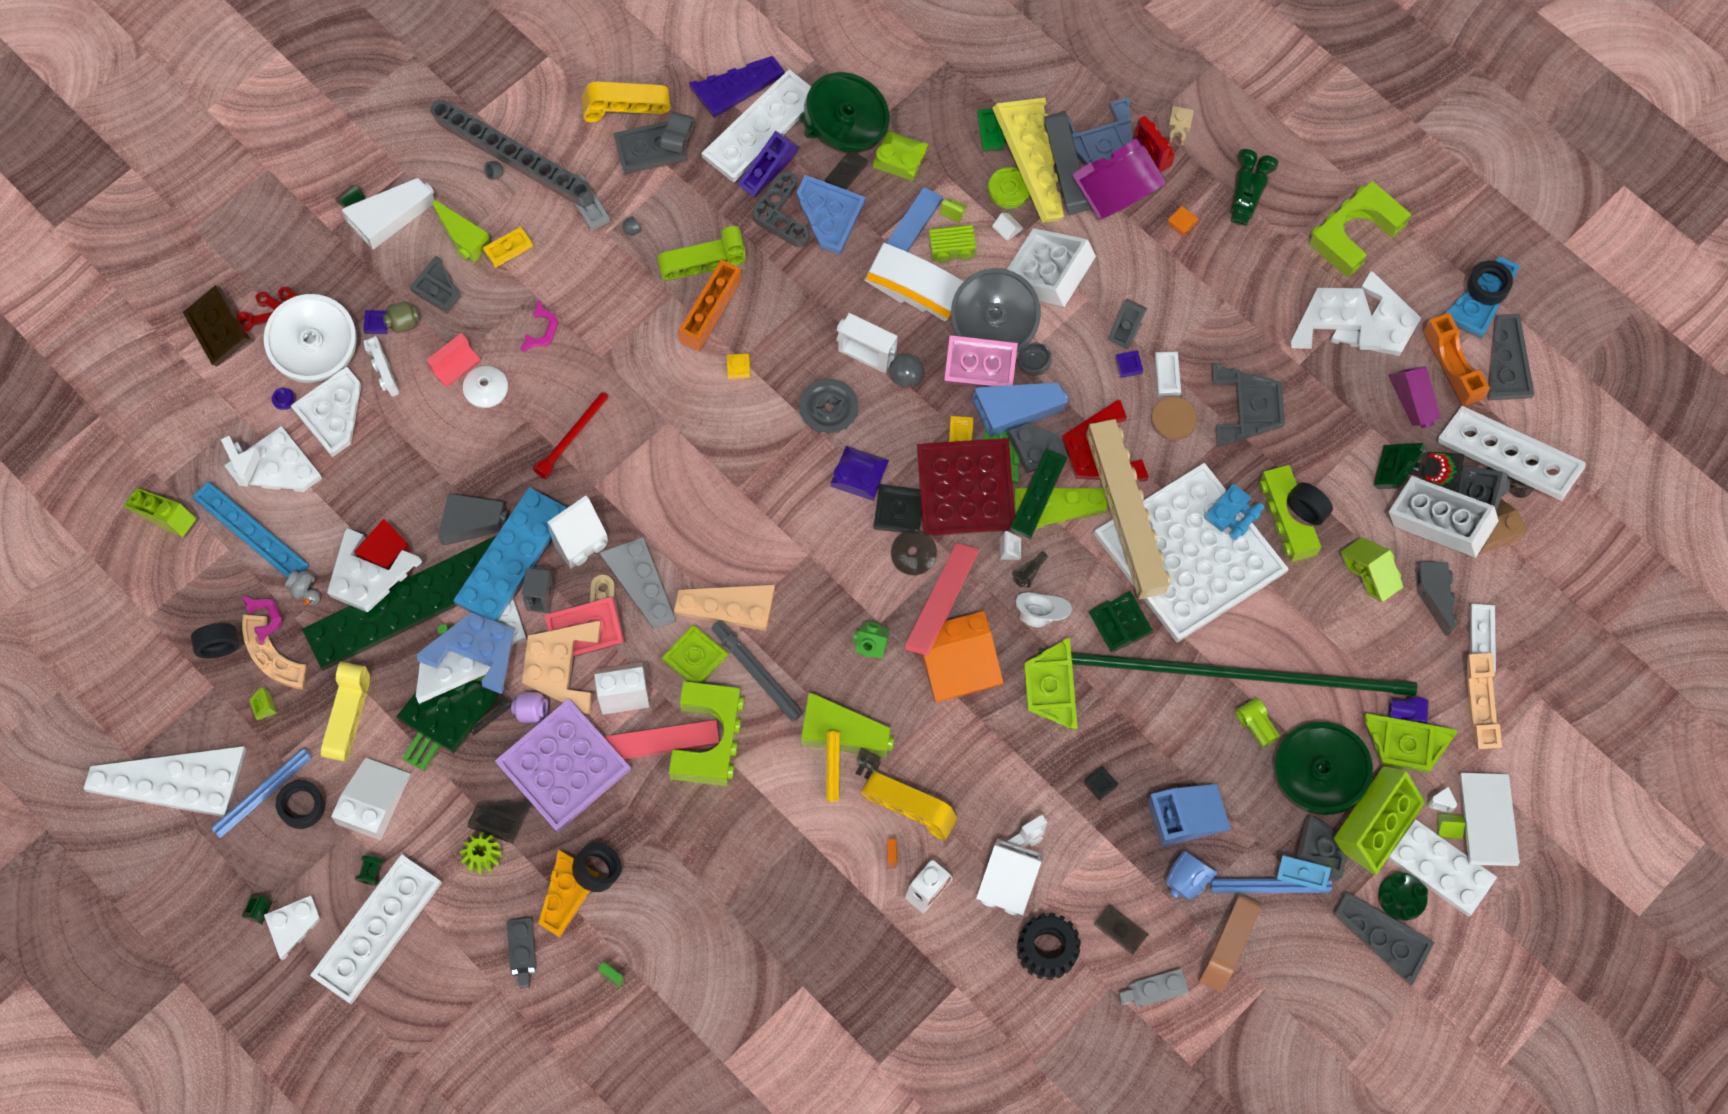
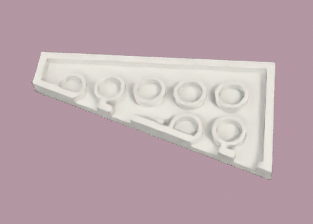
(188, 781)

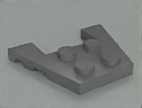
(1258, 404)

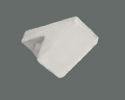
(242, 461)

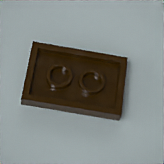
(216, 325)

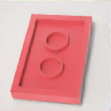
(601, 610)

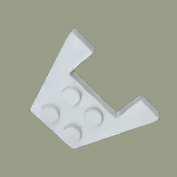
(1337, 310)
(1392, 319)
(362, 582)

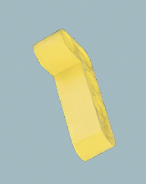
(346, 711)

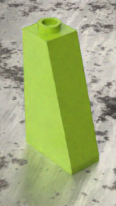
(854, 729)

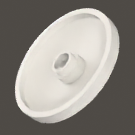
(310, 338)

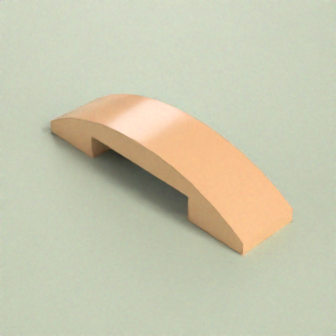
(1482, 702)

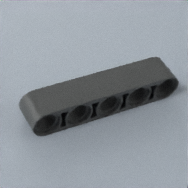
(1066, 161)

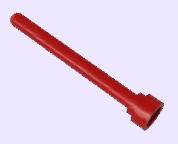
(544, 467)

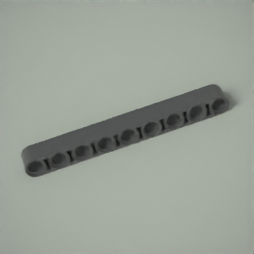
(517, 160)

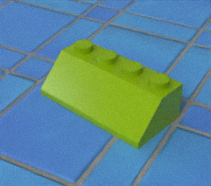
(1380, 819)

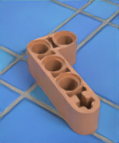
(1230, 943)

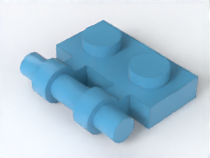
(1228, 507)

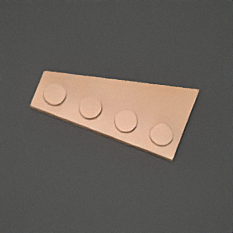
(733, 605)

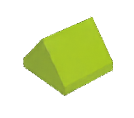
(953, 209)
(262, 704)
(1450, 826)

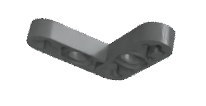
(774, 214)

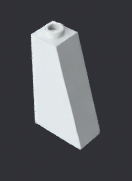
(388, 211)

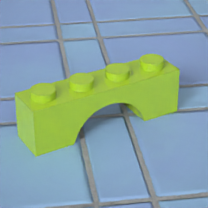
(1298, 539)

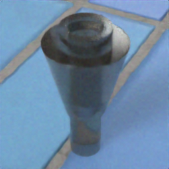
(1026, 573)

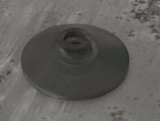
(922, 560)

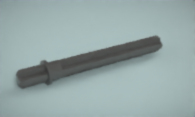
(757, 671)

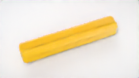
(832, 765)

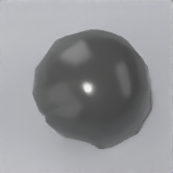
(1035, 359)
(906, 370)

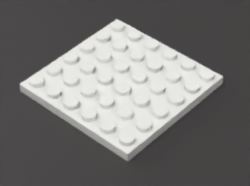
(1204, 564)

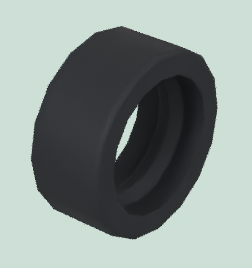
(1497, 269)
(1310, 503)
(215, 640)
(294, 787)
(607, 855)

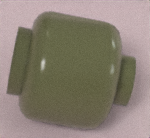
(400, 317)

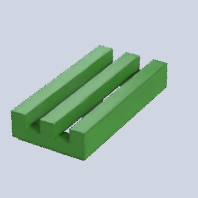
(413, 747)

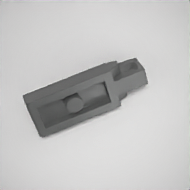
(521, 950)

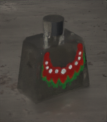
(1440, 469)

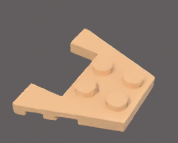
(550, 662)

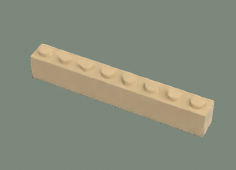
(1127, 509)

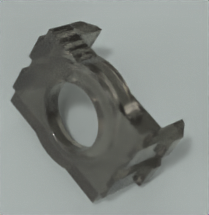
(871, 764)

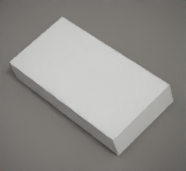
(1167, 374)

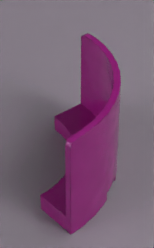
(1120, 180)

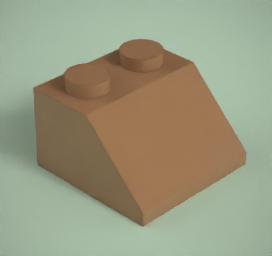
(1508, 529)

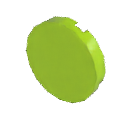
(1008, 188)

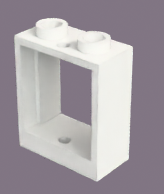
(866, 342)

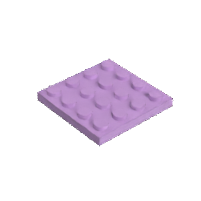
(563, 765)

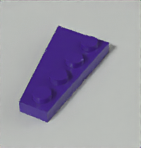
(736, 85)

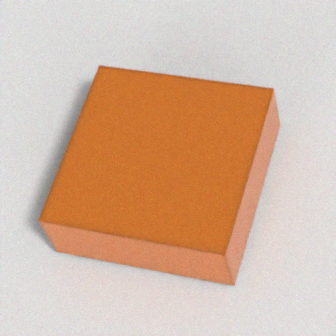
(1182, 221)
(891, 853)

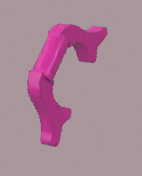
(531, 342)
(270, 605)

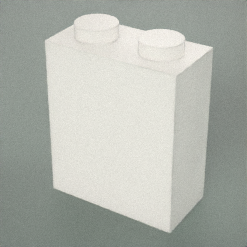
(1009, 877)

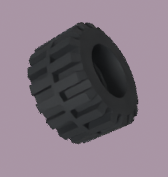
(1052, 926)

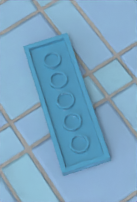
(508, 556)

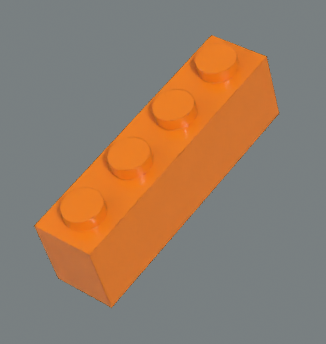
(710, 305)

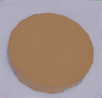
(1174, 418)

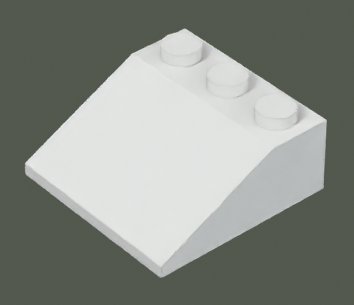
(1053, 264)

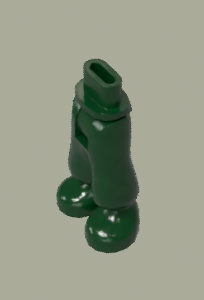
(1249, 185)

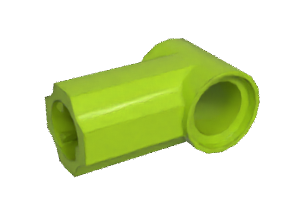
(1255, 718)

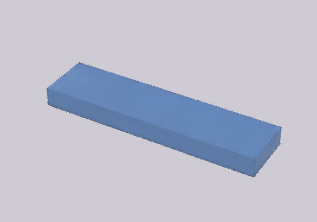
(915, 220)

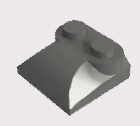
(1484, 485)

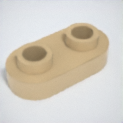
(597, 583)

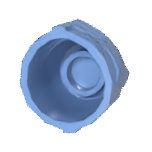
(1189, 877)

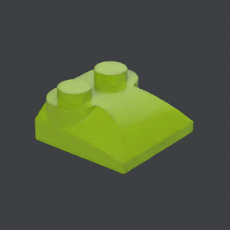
(900, 155)

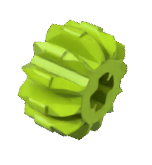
(472, 858)

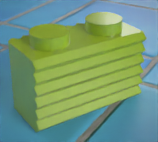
(952, 243)

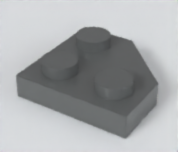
(1031, 444)
(1319, 847)

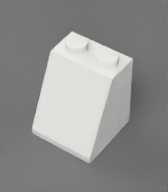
(621, 688)

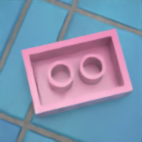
(980, 362)

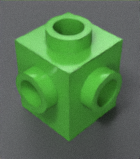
(871, 639)

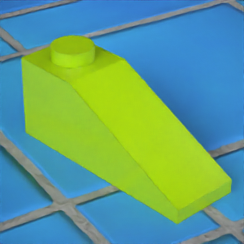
(464, 235)

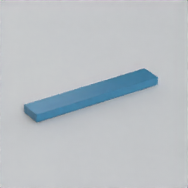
(249, 530)

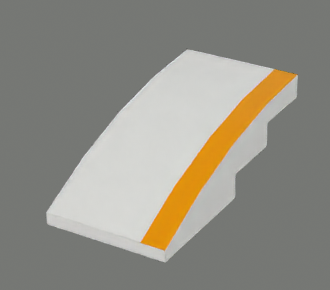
(913, 281)

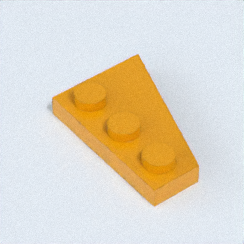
(563, 896)

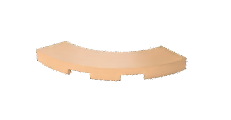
(268, 659)

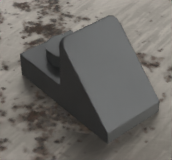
(1127, 323)

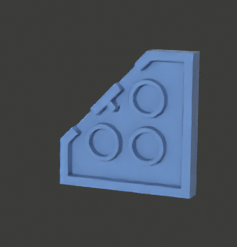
(829, 212)

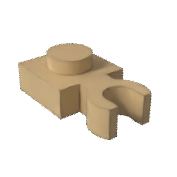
(1180, 123)

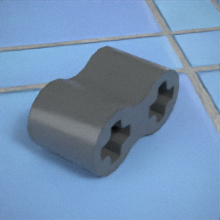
(677, 132)

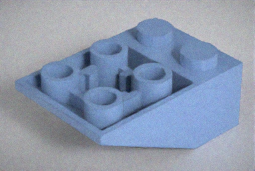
(1187, 813)

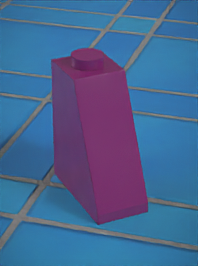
(1416, 395)

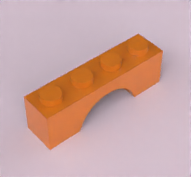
(1444, 339)

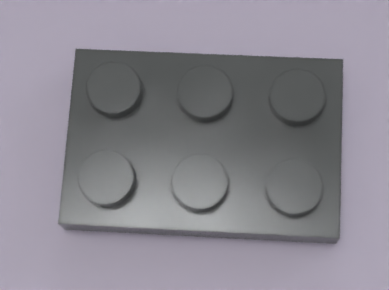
(641, 148)

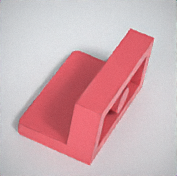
(453, 360)

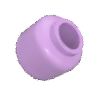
(530, 707)

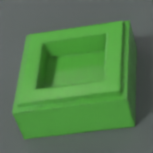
(611, 974)

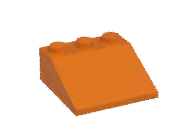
(962, 658)

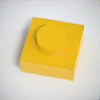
(738, 366)

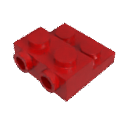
(1157, 146)

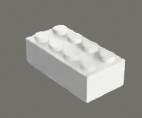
(1443, 516)

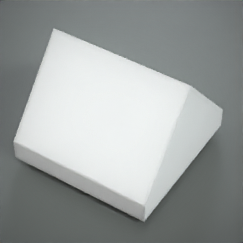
(1007, 226)
(1010, 546)
(1443, 801)

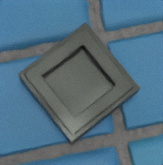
(1101, 783)

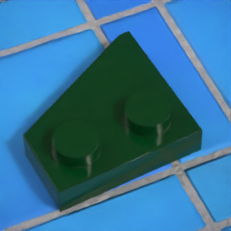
(1397, 463)

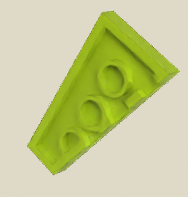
(1067, 504)

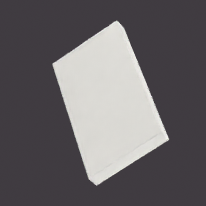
(1489, 819)

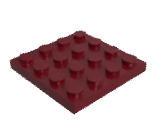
(966, 486)

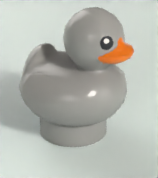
(298, 586)

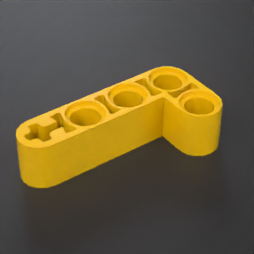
(623, 98)
(911, 803)

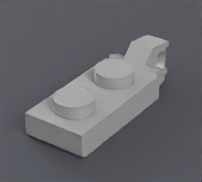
(1155, 989)

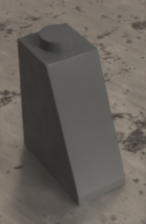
(470, 518)

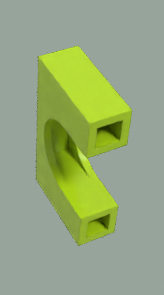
(1370, 204)
(714, 765)

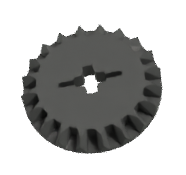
(834, 393)

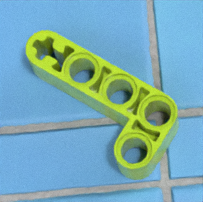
(703, 257)

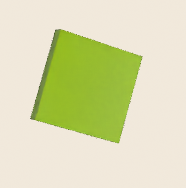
(695, 656)

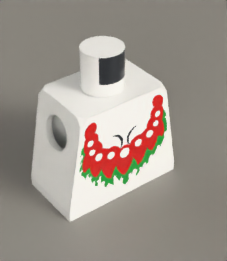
(928, 885)

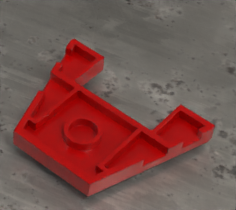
(1079, 449)

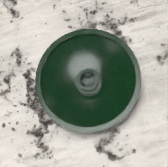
(846, 112)
(1323, 768)

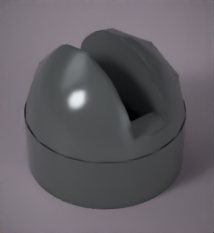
(493, 169)
(630, 226)

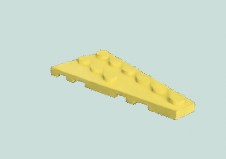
(1030, 144)

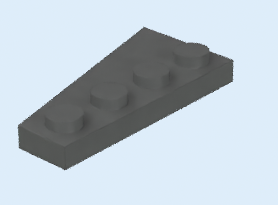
(1509, 364)
(1389, 939)

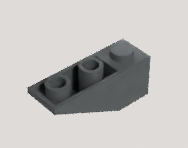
(1434, 588)

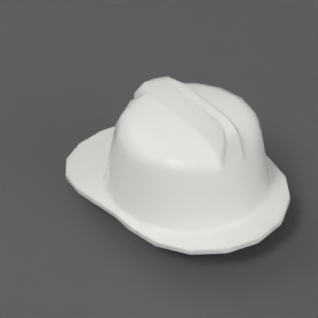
(1041, 609)

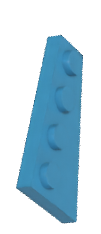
(1474, 316)

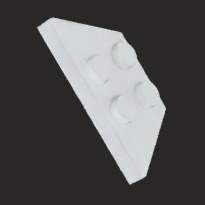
(450, 673)

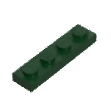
(1038, 494)

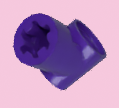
(1412, 709)

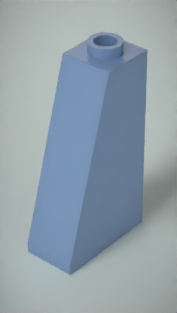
(1016, 405)

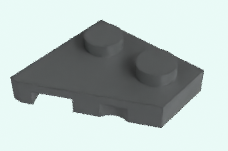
(436, 286)

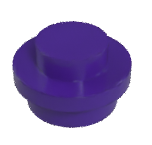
(283, 398)

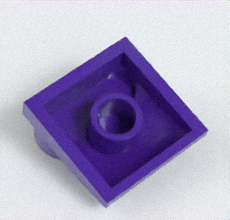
(859, 473)

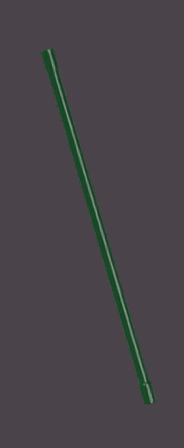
(1396, 687)

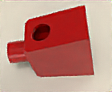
(382, 546)

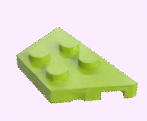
(1051, 685)
(1407, 743)

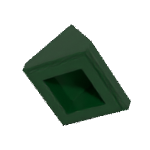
(350, 196)
(256, 908)

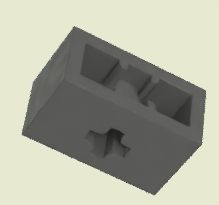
(538, 590)

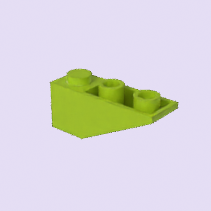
(160, 511)

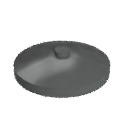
(996, 307)

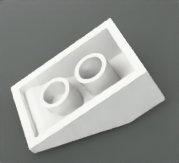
(577, 533)
(370, 798)

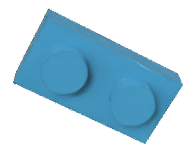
(1304, 872)

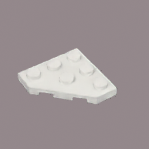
(331, 411)
(280, 465)

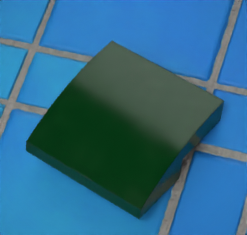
(1121, 622)

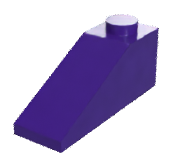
(768, 163)

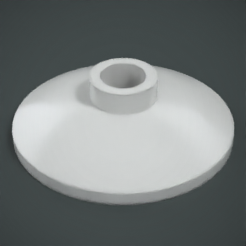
(487, 395)

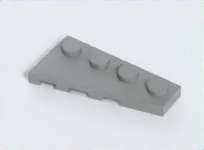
(638, 576)

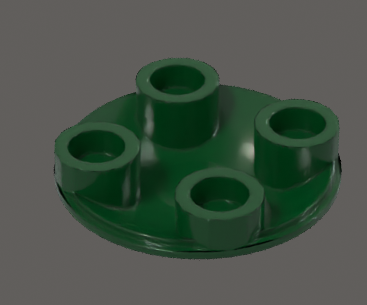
(1403, 896)

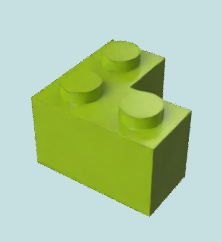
(1375, 567)

